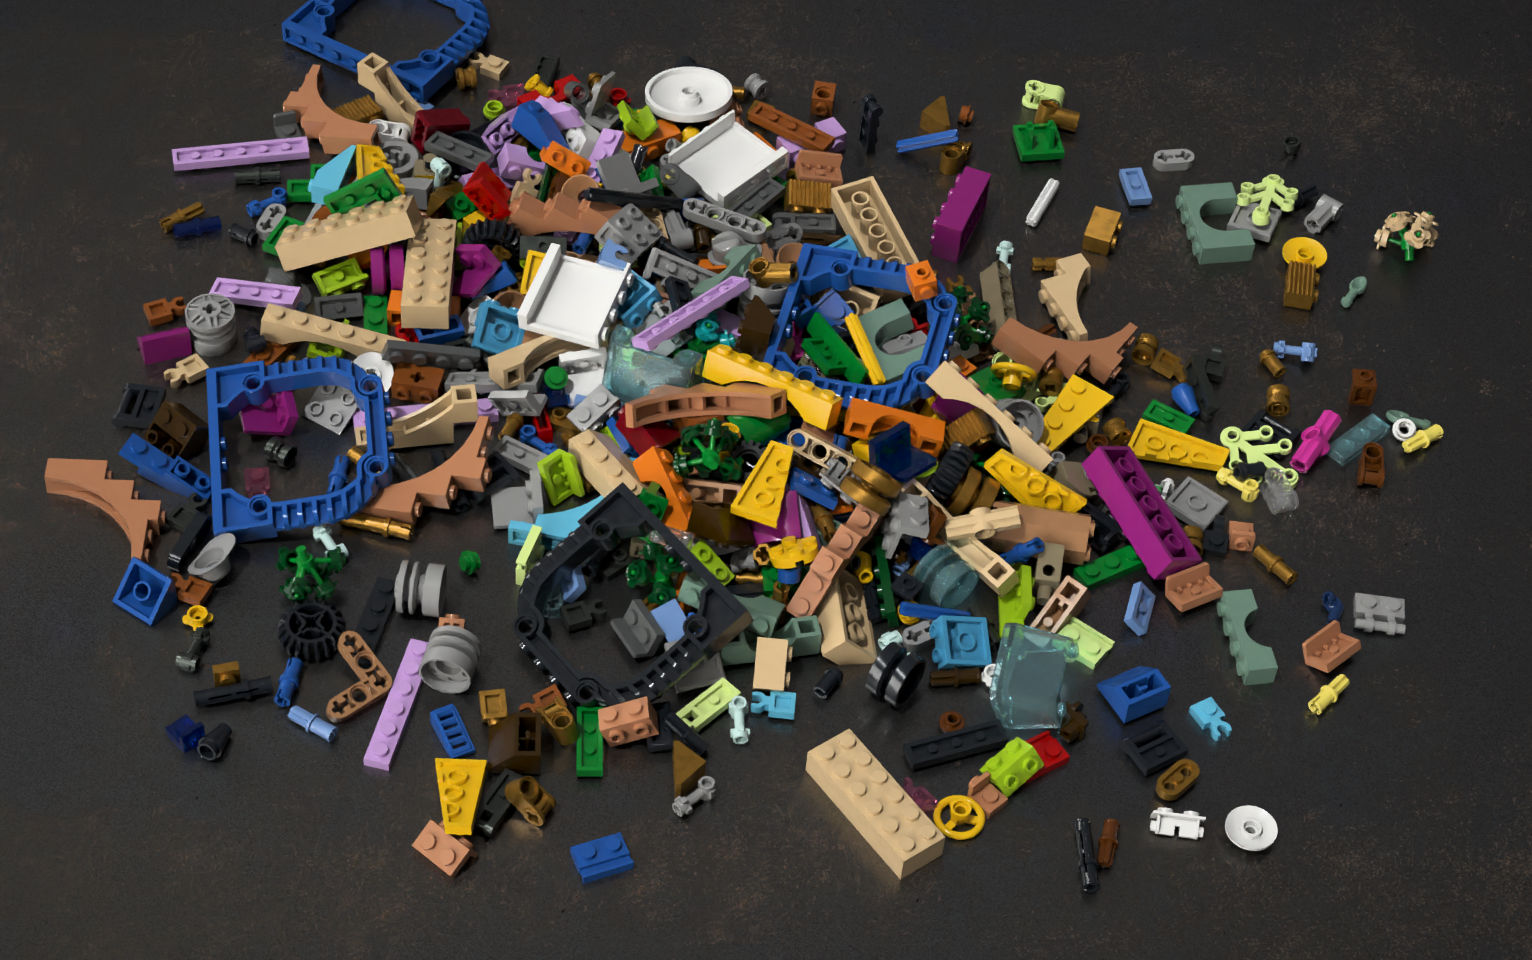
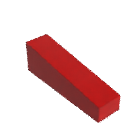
(543, 426)

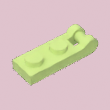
(709, 704)

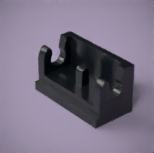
(1106, 531)

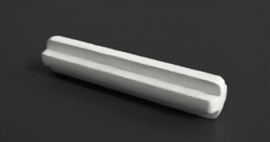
(1042, 202)

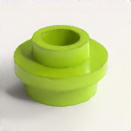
(493, 109)

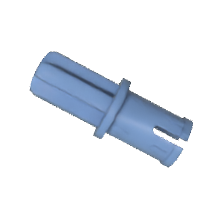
(313, 723)

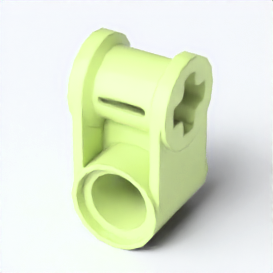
(1043, 91)

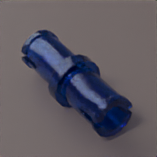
(197, 226)

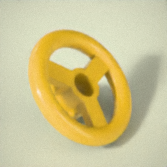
(1013, 374)
(960, 813)

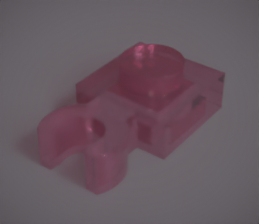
(508, 94)
(257, 481)
(919, 795)

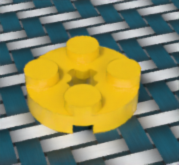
(793, 550)

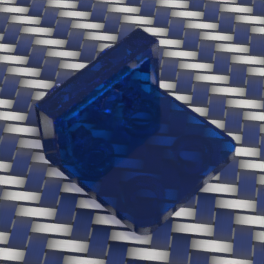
(897, 456)

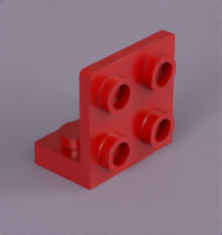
(488, 193)

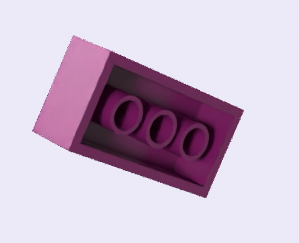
(960, 214)

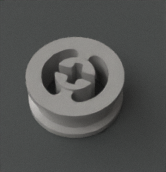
(400, 156)

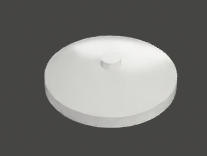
(688, 94)

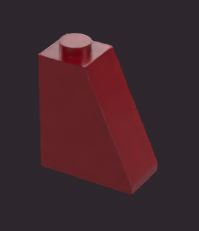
(433, 120)
(648, 435)

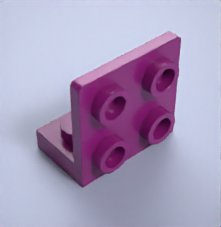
(481, 268)
(273, 417)

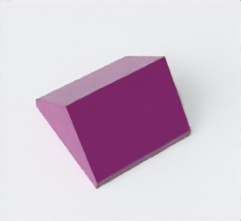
(165, 345)

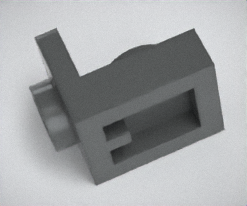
(286, 125)

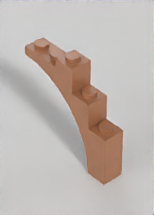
(321, 122)
(559, 215)
(1040, 351)
(706, 399)
(95, 484)
(438, 488)
(833, 560)

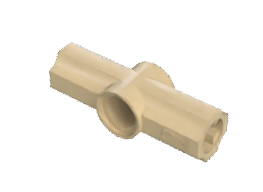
(982, 523)

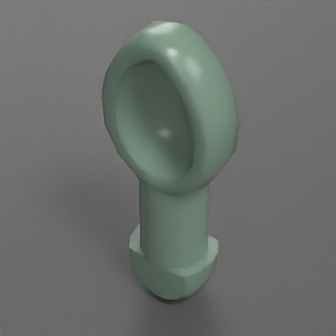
(1356, 287)
(1394, 415)

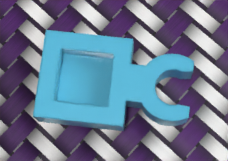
(779, 704)
(1210, 716)

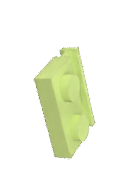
(529, 554)
(1091, 643)

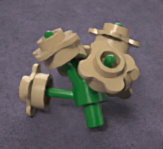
(1420, 234)

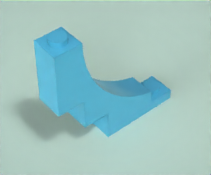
(554, 525)

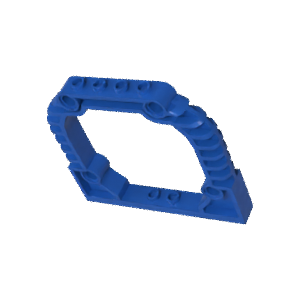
(420, 76)
(841, 268)
(242, 384)

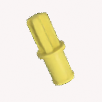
(1423, 438)
(1328, 694)

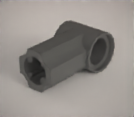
(581, 101)

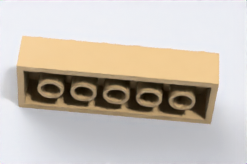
(872, 226)
(348, 232)
(429, 275)
(875, 803)

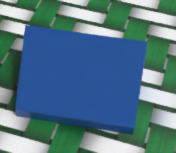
(145, 592)

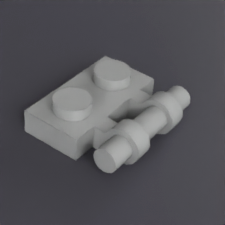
(1379, 613)

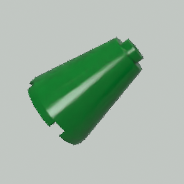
(760, 429)

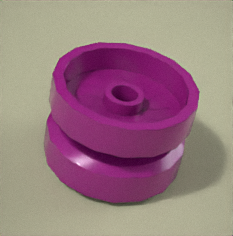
(387, 269)

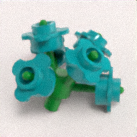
(706, 335)

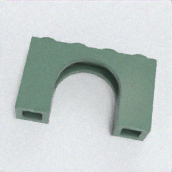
(1209, 243)
(883, 325)

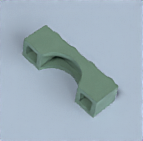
(737, 263)
(763, 610)
(801, 633)
(1254, 661)

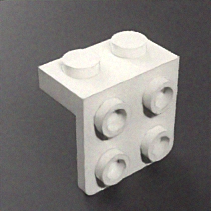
(584, 371)

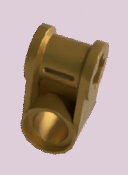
(954, 156)
(559, 721)
(532, 802)

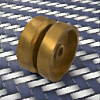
(872, 484)
(971, 493)

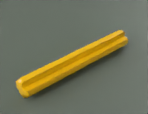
(865, 349)

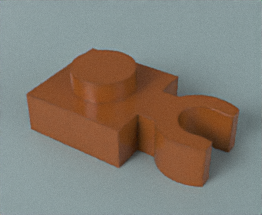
(163, 311)
(192, 590)
(542, 699)

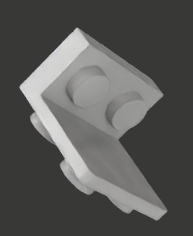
(631, 230)
(518, 502)

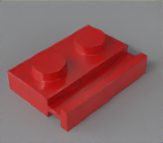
(1050, 752)

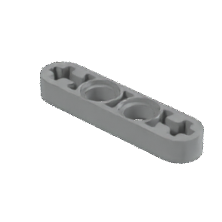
(725, 217)

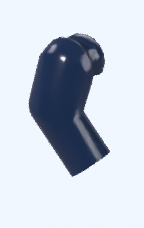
(1333, 606)

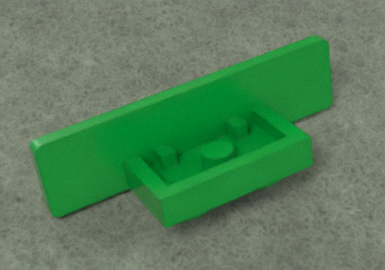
(831, 352)

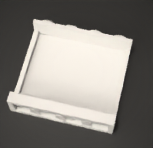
(728, 161)
(574, 299)

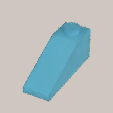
(333, 175)

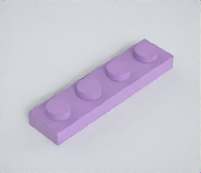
(257, 293)

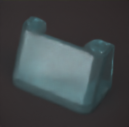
(633, 371)
(1030, 677)

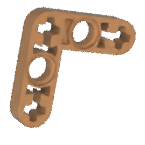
(366, 685)

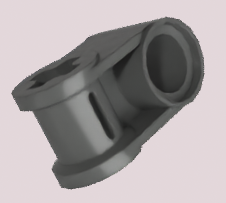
(683, 185)

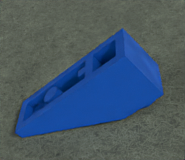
(537, 125)

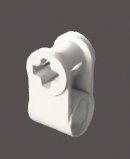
(391, 130)

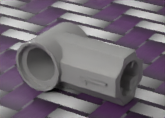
(1325, 211)
(676, 230)

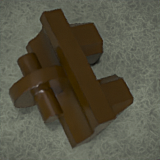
(1074, 723)

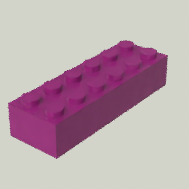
(1140, 511)

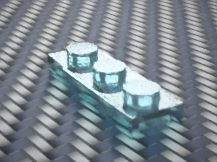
(1353, 441)

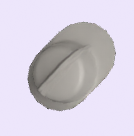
(724, 243)
(213, 560)

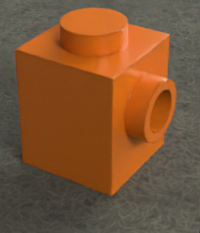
(921, 280)

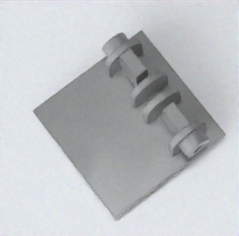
(668, 346)
(331, 407)
(831, 479)

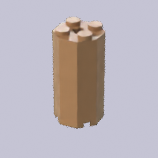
(1051, 527)

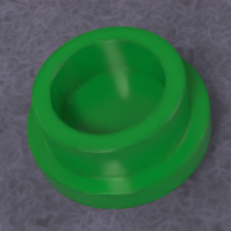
(556, 378)
(469, 562)

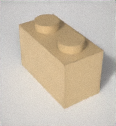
(771, 664)

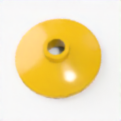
(1304, 250)

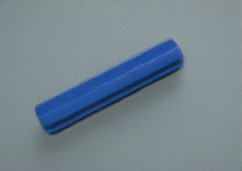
(927, 141)
(927, 611)

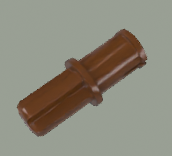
(1108, 842)

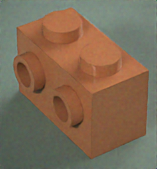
(628, 721)

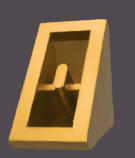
(935, 117)
(687, 768)

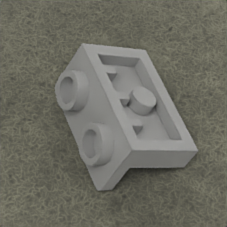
(518, 402)
(594, 410)

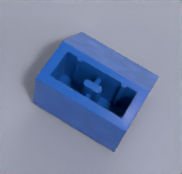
(1136, 692)

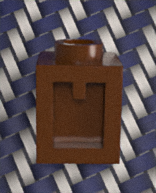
(1363, 387)
(936, 523)

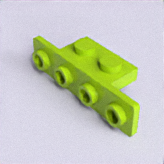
(1019, 600)

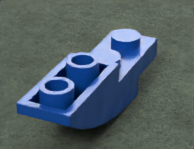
(165, 471)

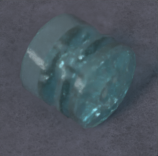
(946, 576)

